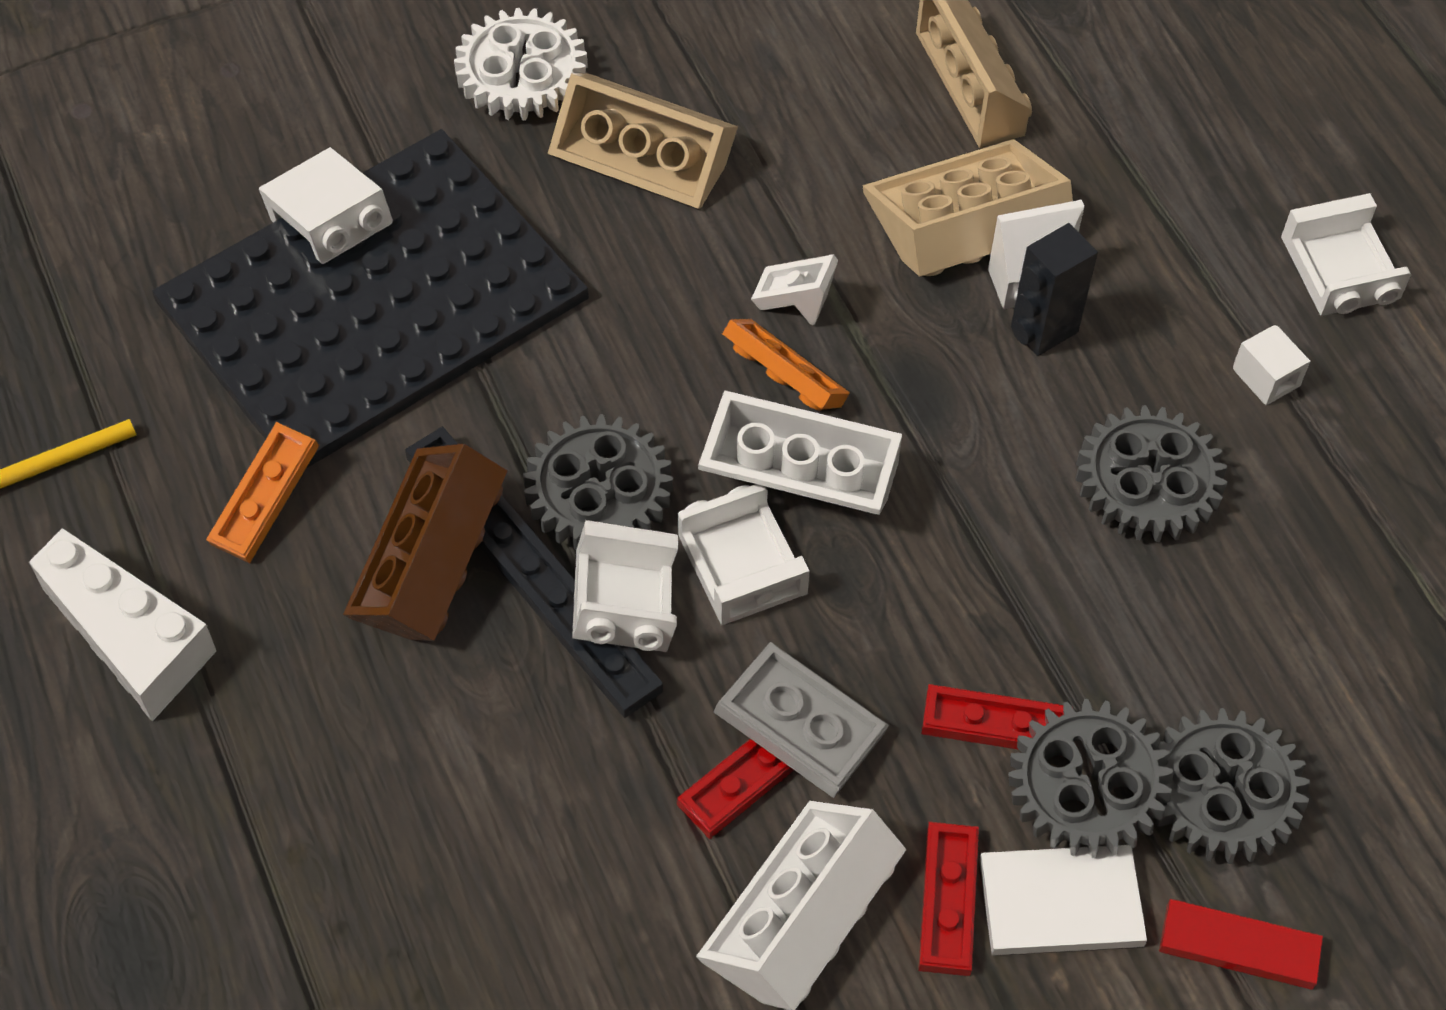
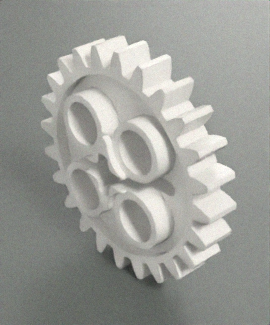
(494, 55)

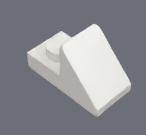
(798, 284)

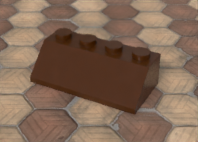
(427, 542)

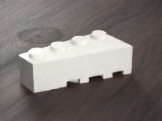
(129, 625)

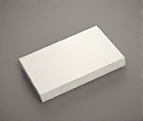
(1061, 900)

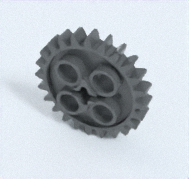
(1151, 473)
(597, 479)
(1133, 766)
(1263, 767)

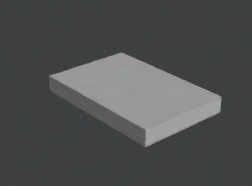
(801, 719)

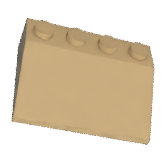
(952, 207)

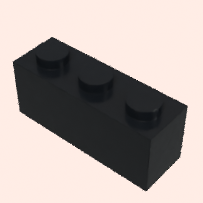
(1053, 289)

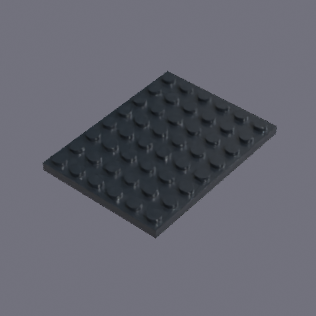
(385, 320)

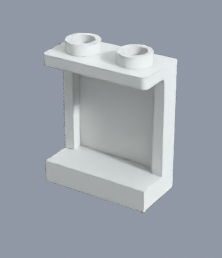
(327, 203)
(1342, 256)
(741, 553)
(624, 586)

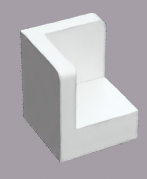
(1271, 364)

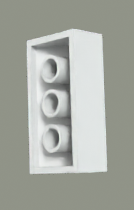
(802, 452)
(803, 903)

